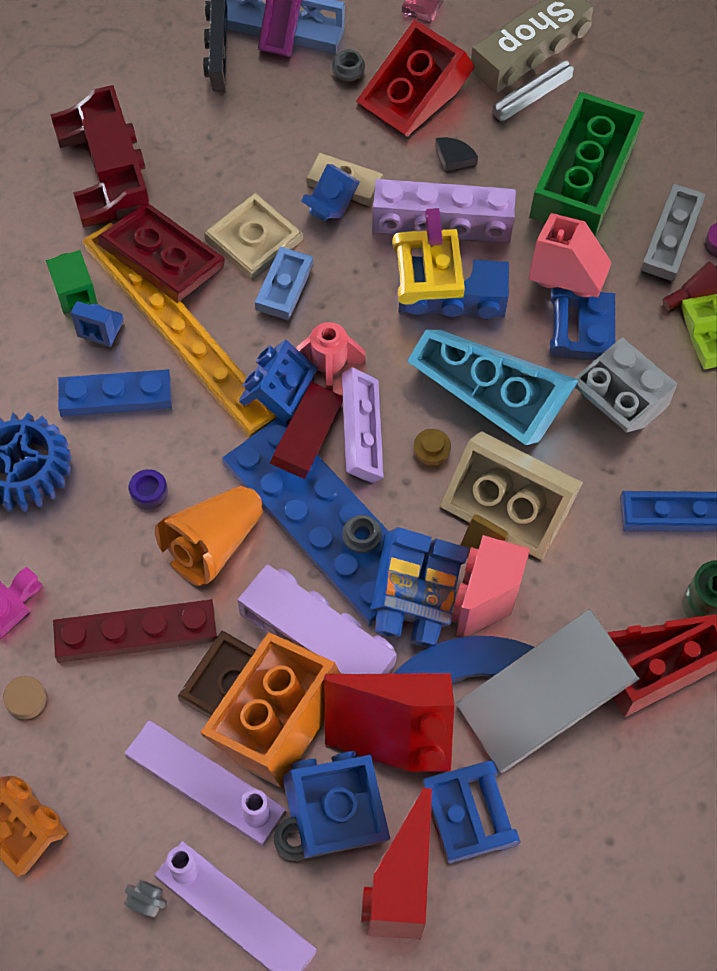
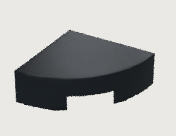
(455, 153)

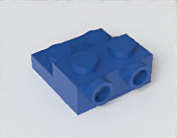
(336, 804)

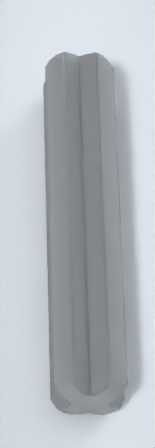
(532, 90)

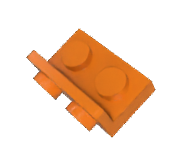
(24, 825)

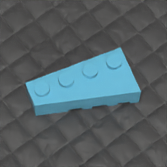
(499, 386)

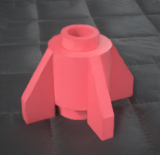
(329, 350)

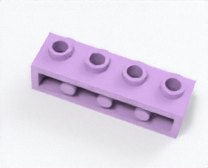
(472, 210)

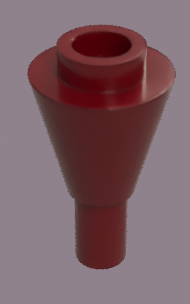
(699, 285)

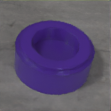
(148, 489)

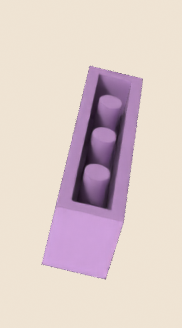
(305, 619)

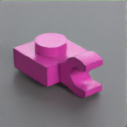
(12, 599)

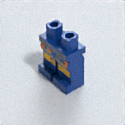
(416, 585)

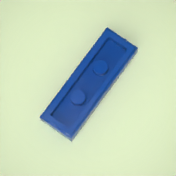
(669, 511)

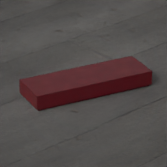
(307, 430)

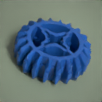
(36, 473)

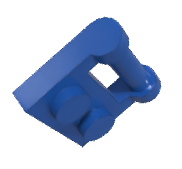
(594, 324)
(458, 817)

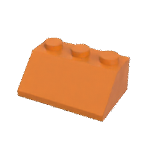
(272, 708)

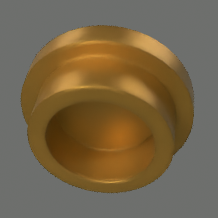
(432, 446)

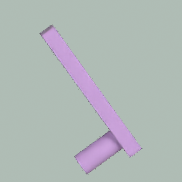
(206, 783)
(234, 911)

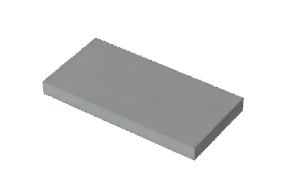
(547, 691)

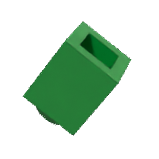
(71, 280)

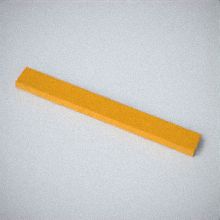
(187, 339)

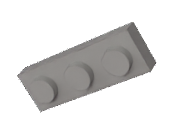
(673, 232)

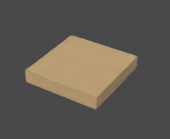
(252, 235)

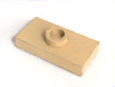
(365, 191)

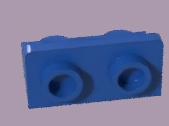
(279, 380)

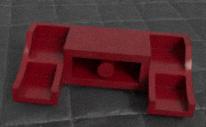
(110, 143)

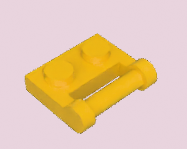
(440, 263)

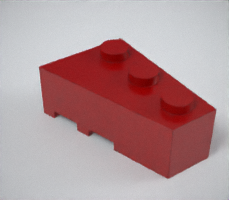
(665, 658)

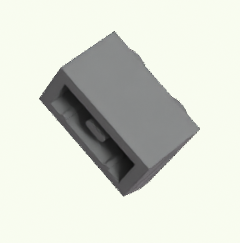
(626, 386)

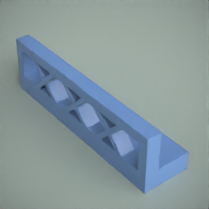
(312, 28)

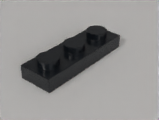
(216, 41)

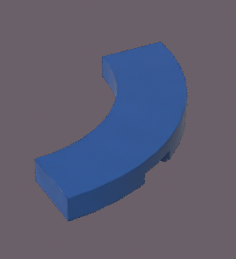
(467, 657)

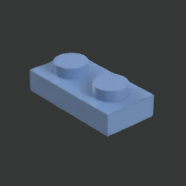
(284, 283)

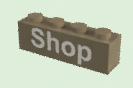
(529, 41)

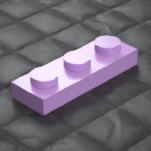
(362, 425)

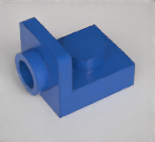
(331, 193)
(96, 323)

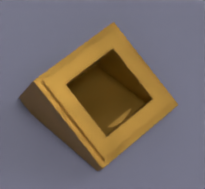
(477, 528)

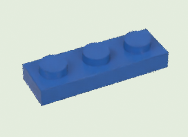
(114, 393)

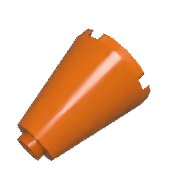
(208, 533)

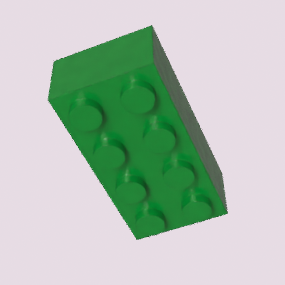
(587, 161)

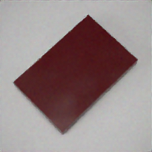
(161, 251)

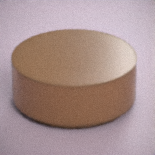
(24, 697)

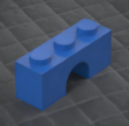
(484, 293)

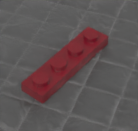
(134, 630)

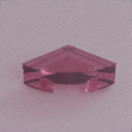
(421, 9)

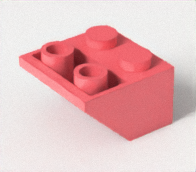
(569, 257)
(489, 585)

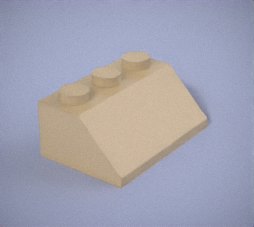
(511, 492)

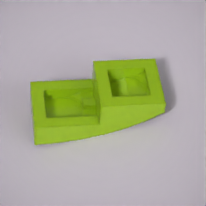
(701, 323)

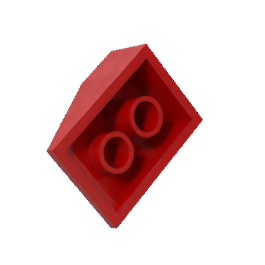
(416, 79)
(392, 717)
(399, 888)

